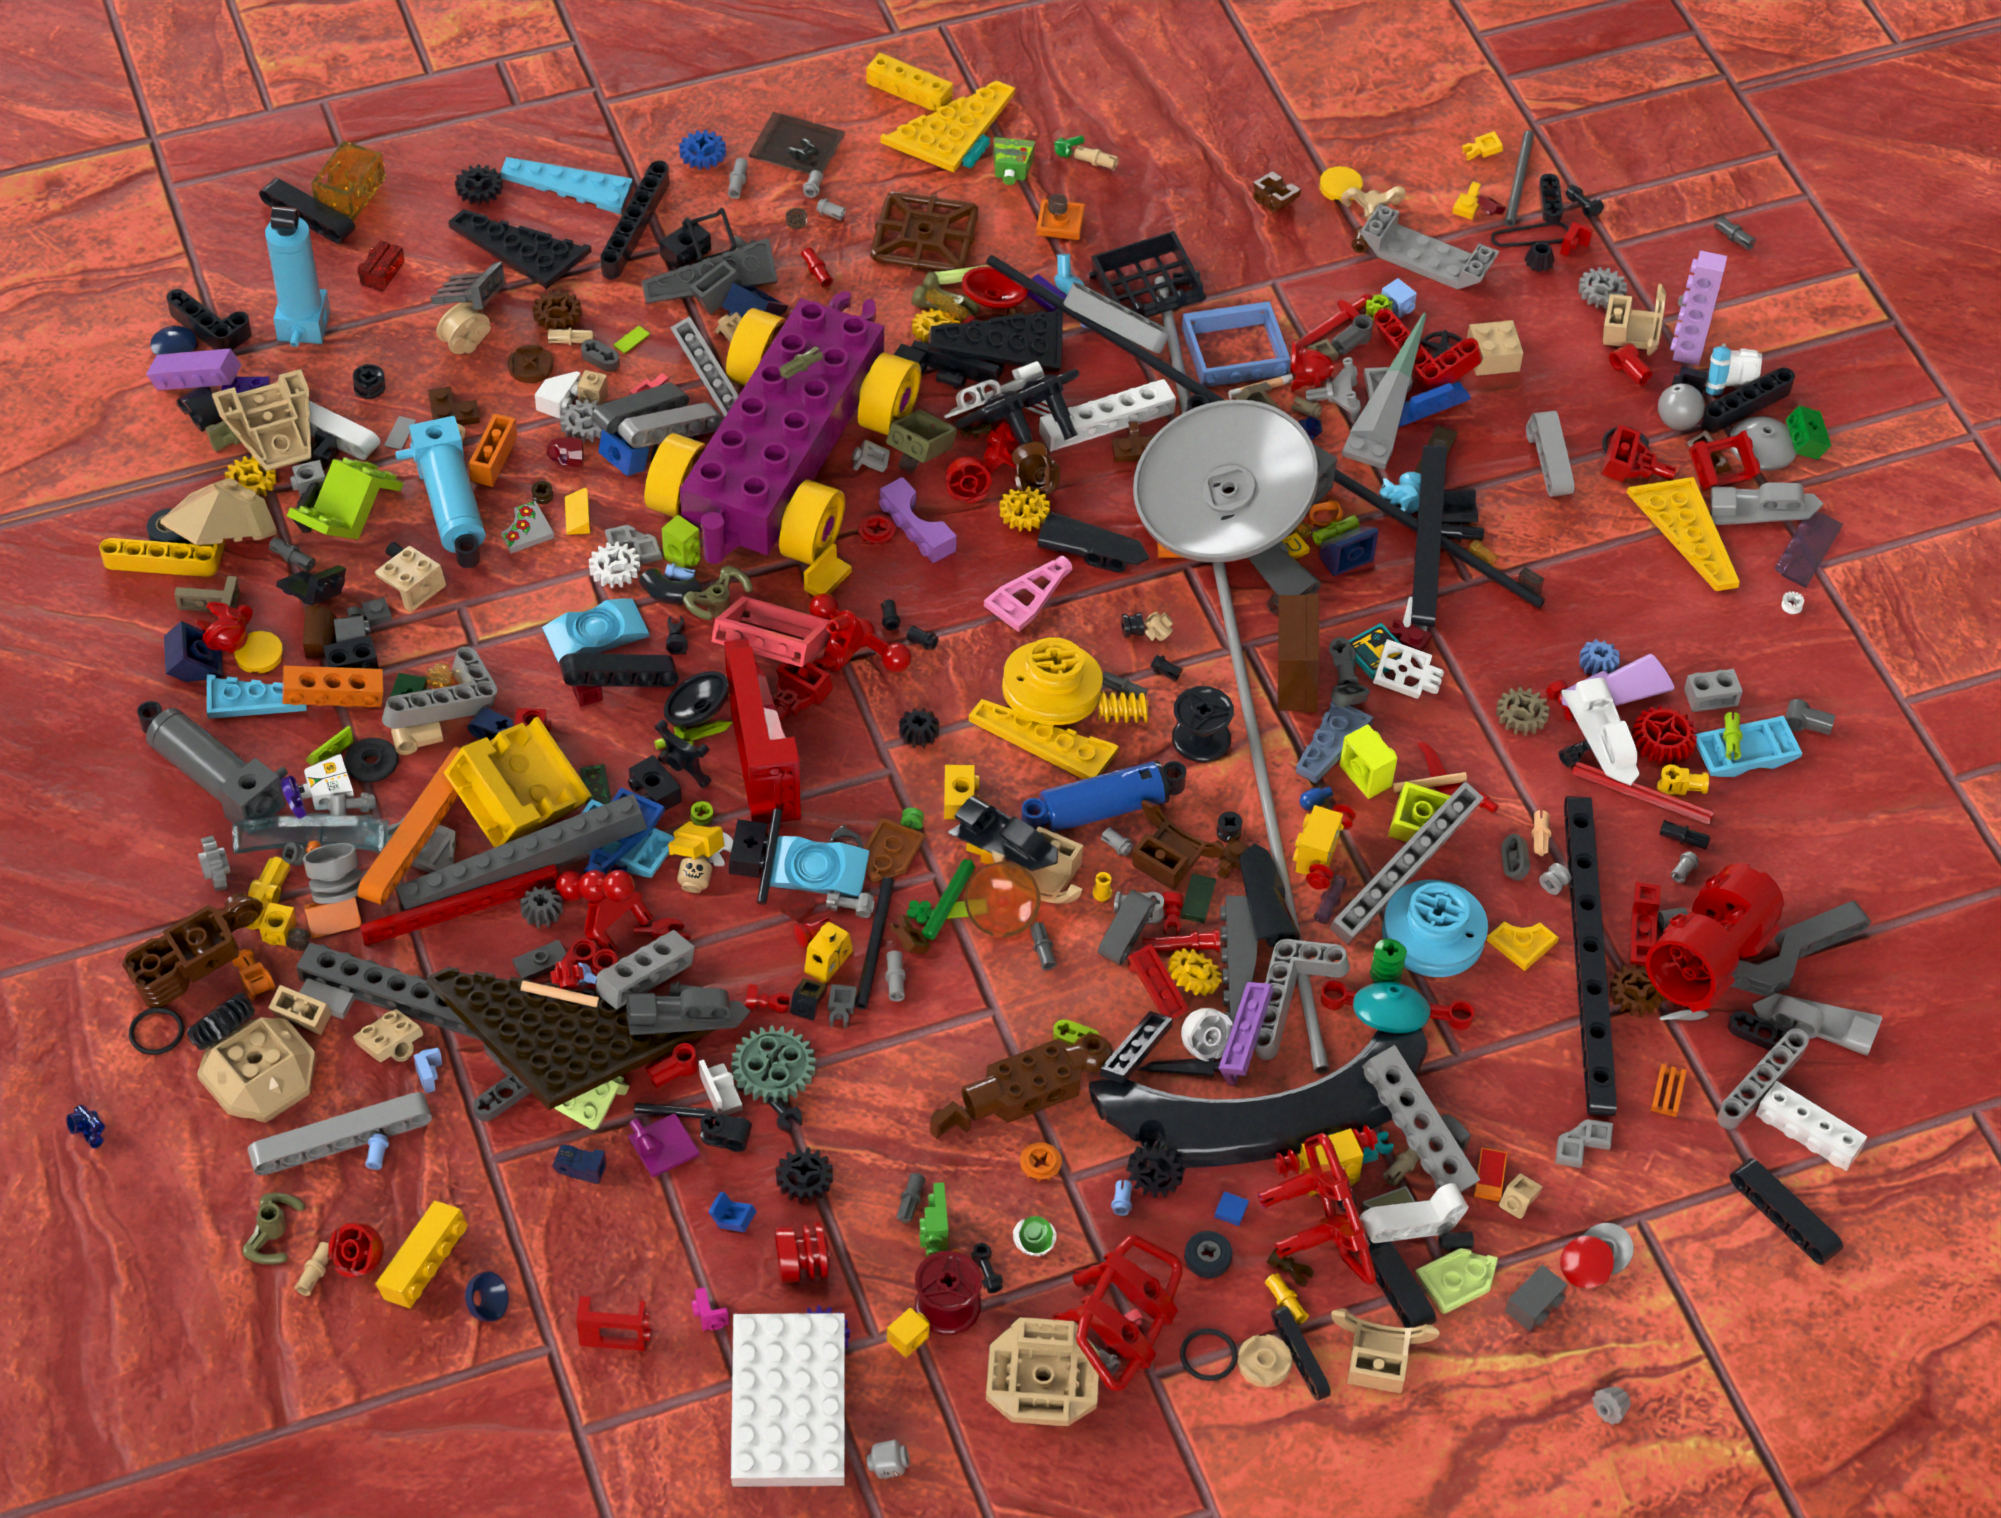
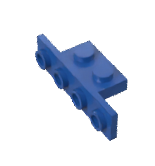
(1433, 402)

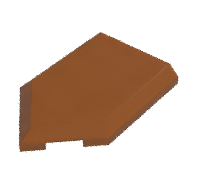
(891, 849)

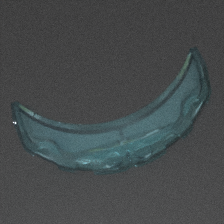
(277, 831)

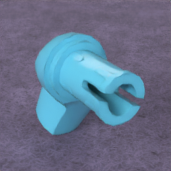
(1064, 278)

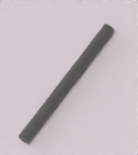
(1519, 178)

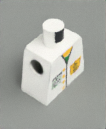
(326, 779)

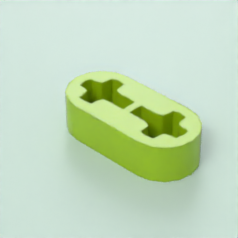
(1075, 1031)

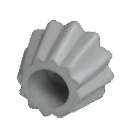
(1611, 1404)

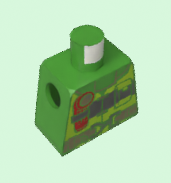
(1012, 159)

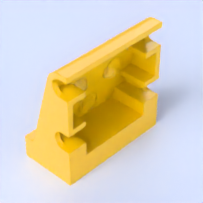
(516, 782)

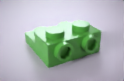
(934, 1225)

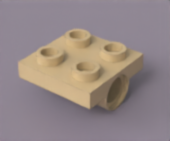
(388, 1032)

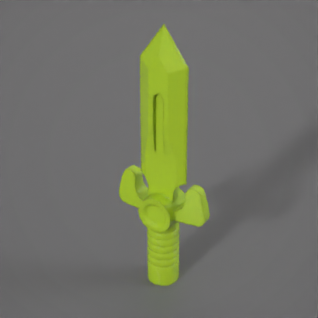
(696, 732)

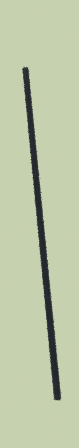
(1196, 388)

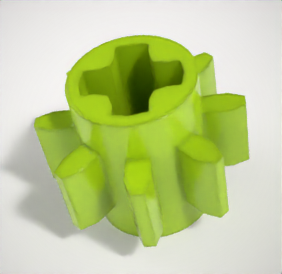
(1378, 302)

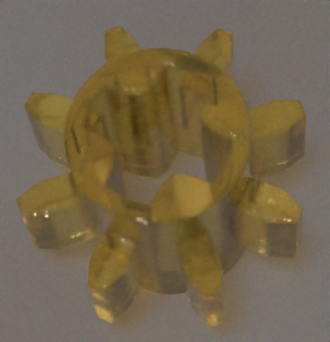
(440, 676)

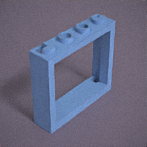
(1235, 318)

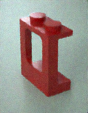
(1704, 467)
(590, 1322)

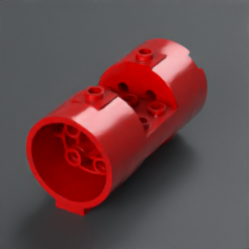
(1727, 923)

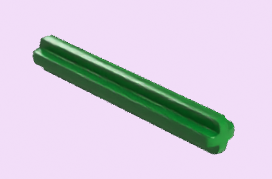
(948, 899)

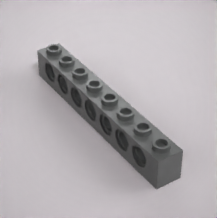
(381, 994)

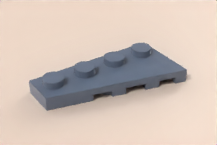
(1328, 740)

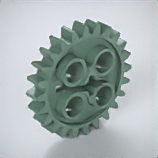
(794, 1073)

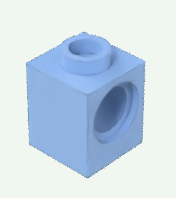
(1401, 296)

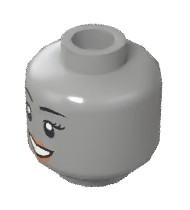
(888, 1459)

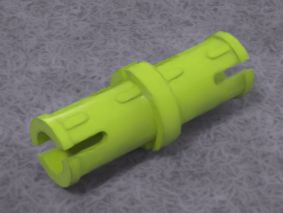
(1335, 528)
(1732, 735)

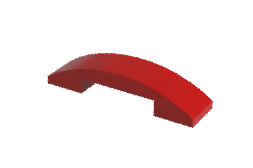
(1643, 921)

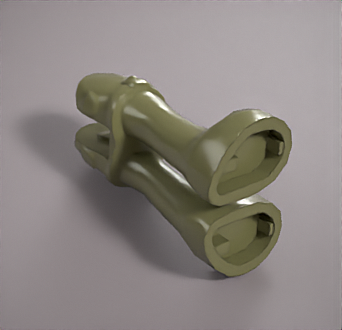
(930, 281)

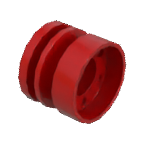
(801, 1252)

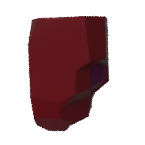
(566, 451)

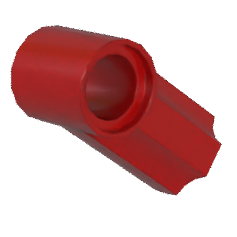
(1628, 360)
(672, 1066)

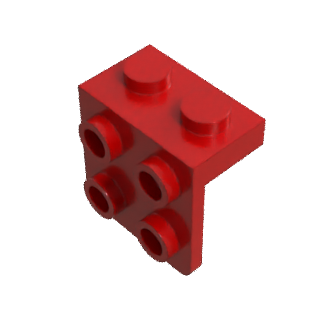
(1000, 447)

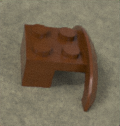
(1170, 850)

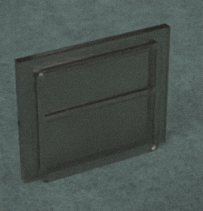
(786, 132)

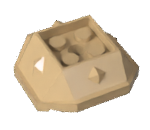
(264, 1087)
(1037, 1350)

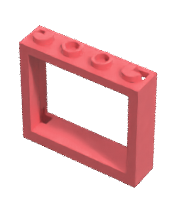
(771, 643)

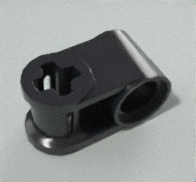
(727, 1131)

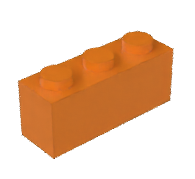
(493, 450)

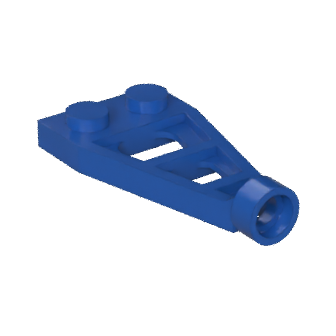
(651, 813)

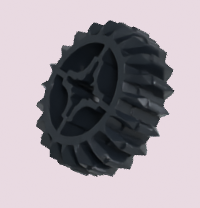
(220, 1021)

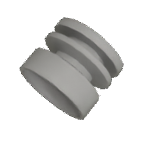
(333, 873)

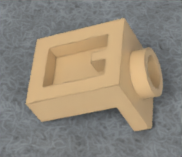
(728, 325)
(1519, 1195)

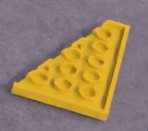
(953, 128)

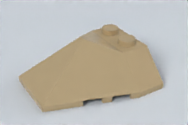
(270, 420)
(221, 513)

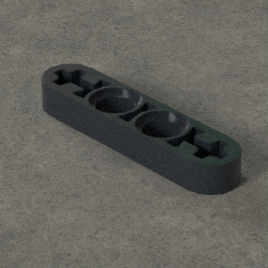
(1301, 1353)

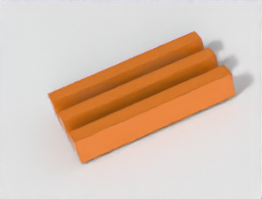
(1671, 1073)

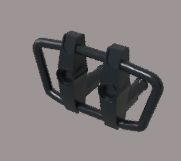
(1010, 405)

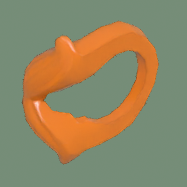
(1326, 506)

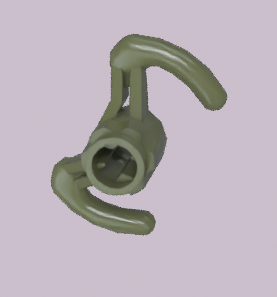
(717, 596)
(270, 1226)

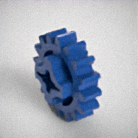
(702, 149)

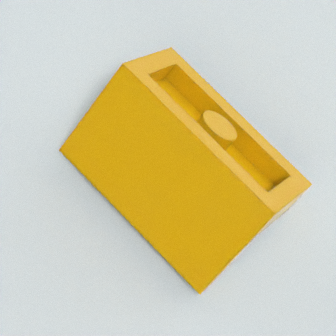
(826, 572)

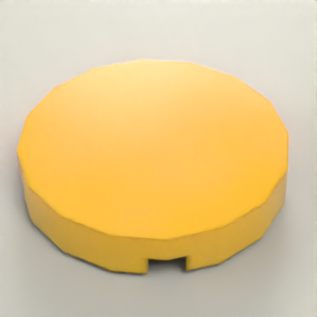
(1337, 180)
(260, 653)

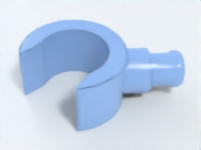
(589, 977)

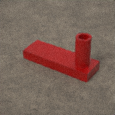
(1157, 982)

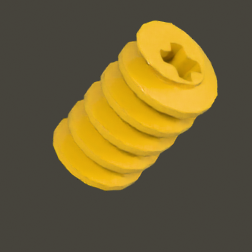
(1123, 707)

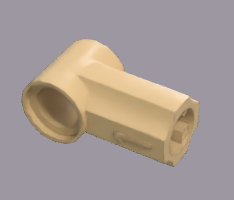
(410, 738)

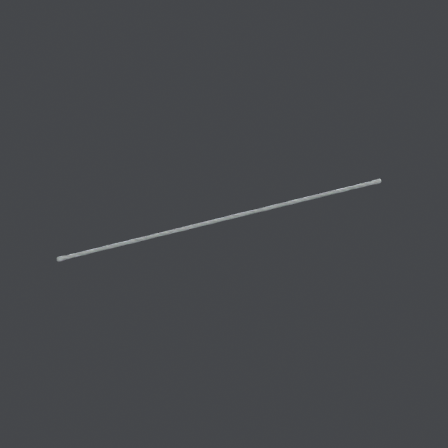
(1318, 1052)

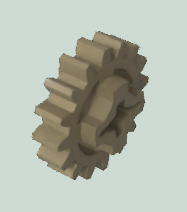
(1522, 711)

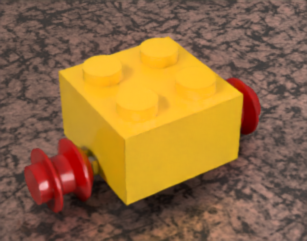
(1319, 841)
(1349, 1149)

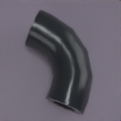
(666, 590)

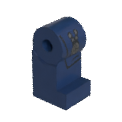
(580, 1163)

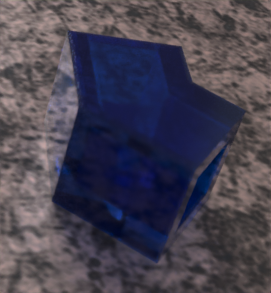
(1312, 426)

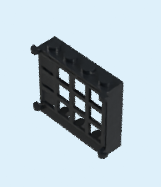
(1140, 252)

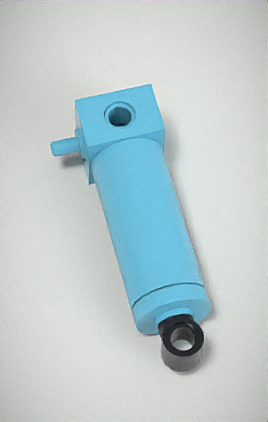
(301, 305)
(441, 464)

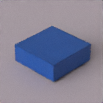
(1231, 1208)

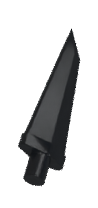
(1184, 1066)

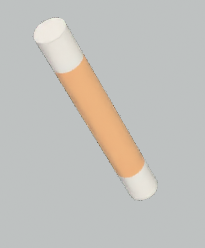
(1275, 382)

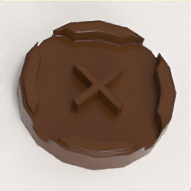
(530, 364)

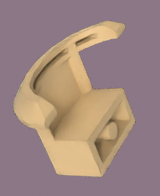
(1634, 326)
(1055, 878)
(1380, 1351)

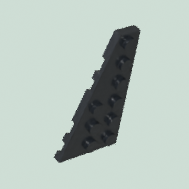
(522, 248)
(1005, 339)

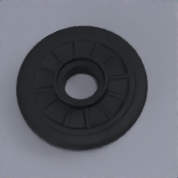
(365, 772)

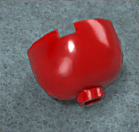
(968, 479)
(355, 1249)

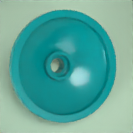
(1391, 1007)

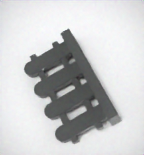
(472, 287)

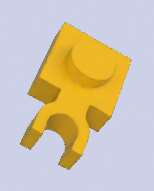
(1484, 145)

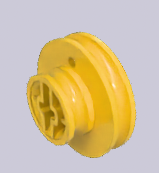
(1058, 682)

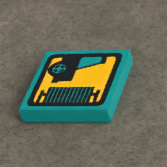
(1370, 647)

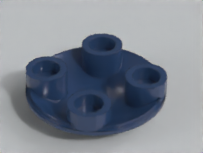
(173, 340)

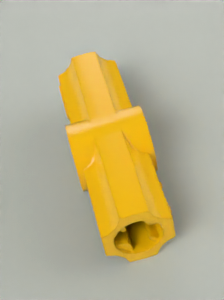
(268, 886)

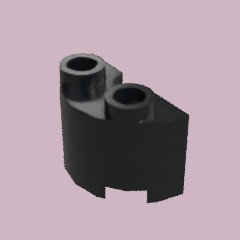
(200, 407)

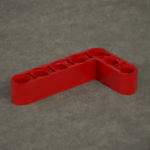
(1430, 371)

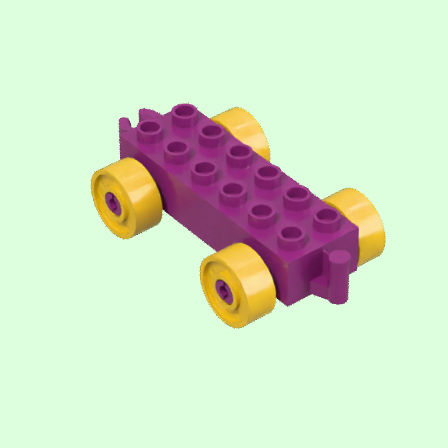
(779, 432)

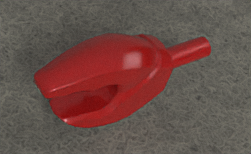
(662, 927)

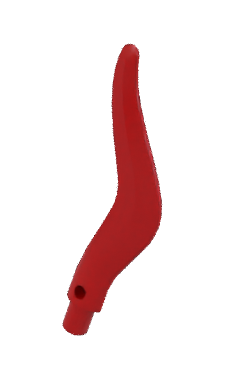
(1436, 769)

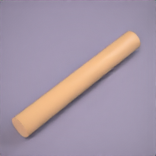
(1434, 781)
(560, 993)

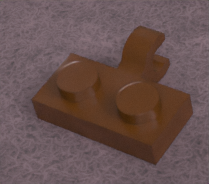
(1132, 447)

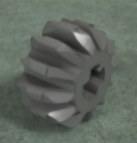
(541, 906)

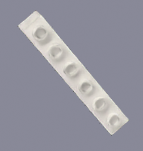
(1111, 414)

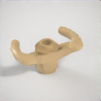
(1372, 199)

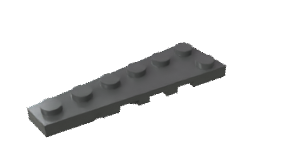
(752, 262)

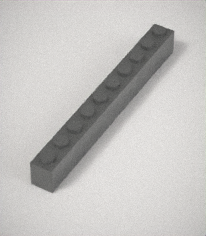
(529, 852)

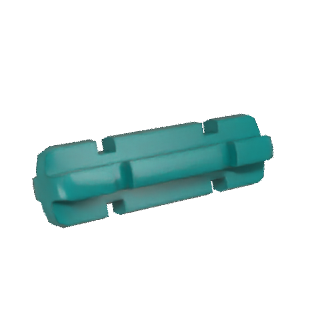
(976, 151)

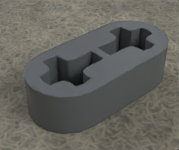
(600, 354)

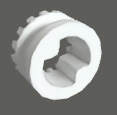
(1798, 600)

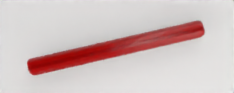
(1644, 793)

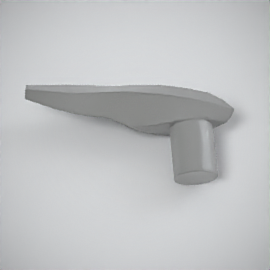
(1685, 1015)

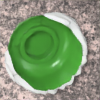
(1034, 1236)

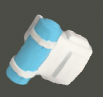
(1732, 368)

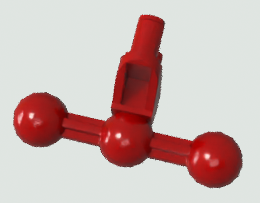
(849, 634)
(608, 897)

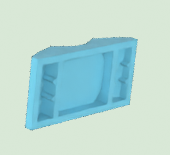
(597, 629)
(1763, 745)
(646, 855)
(819, 866)

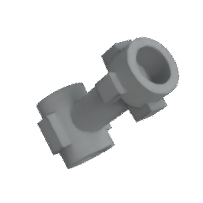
(339, 803)
(864, 904)

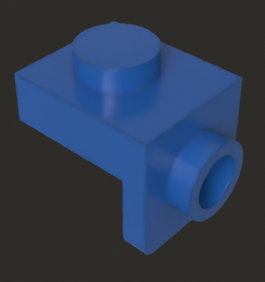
(731, 1214)

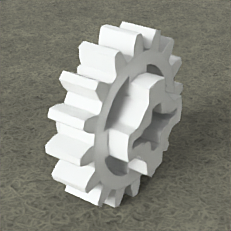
(614, 564)

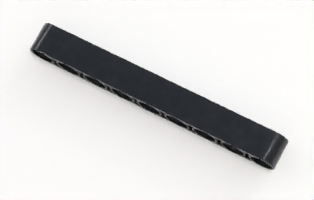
(1428, 536)

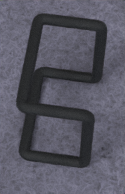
(687, 221)

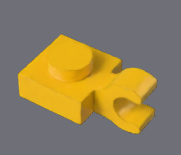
(1466, 203)

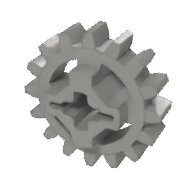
(1602, 285)
(582, 424)
(214, 863)

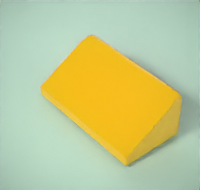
(577, 512)

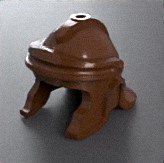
(1035, 468)

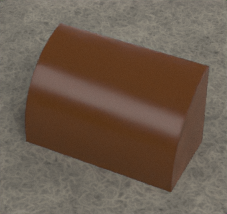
(318, 631)

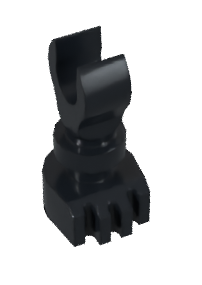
(676, 641)
(1571, 754)

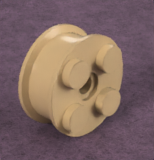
(463, 328)

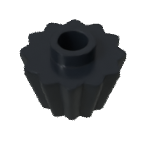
(1540, 257)

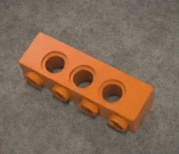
(332, 686)

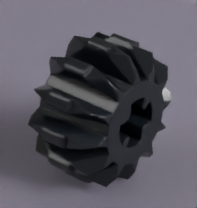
(919, 727)

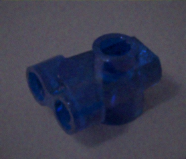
(88, 1123)

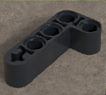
(206, 325)

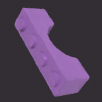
(932, 538)

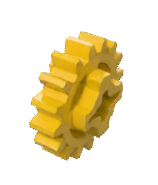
(923, 322)
(250, 475)
(1194, 972)

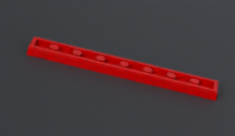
(457, 905)

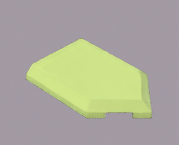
(1457, 1278)

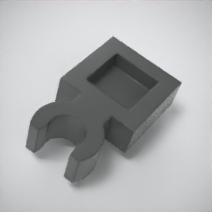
(841, 1002)

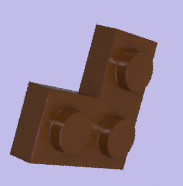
(443, 406)

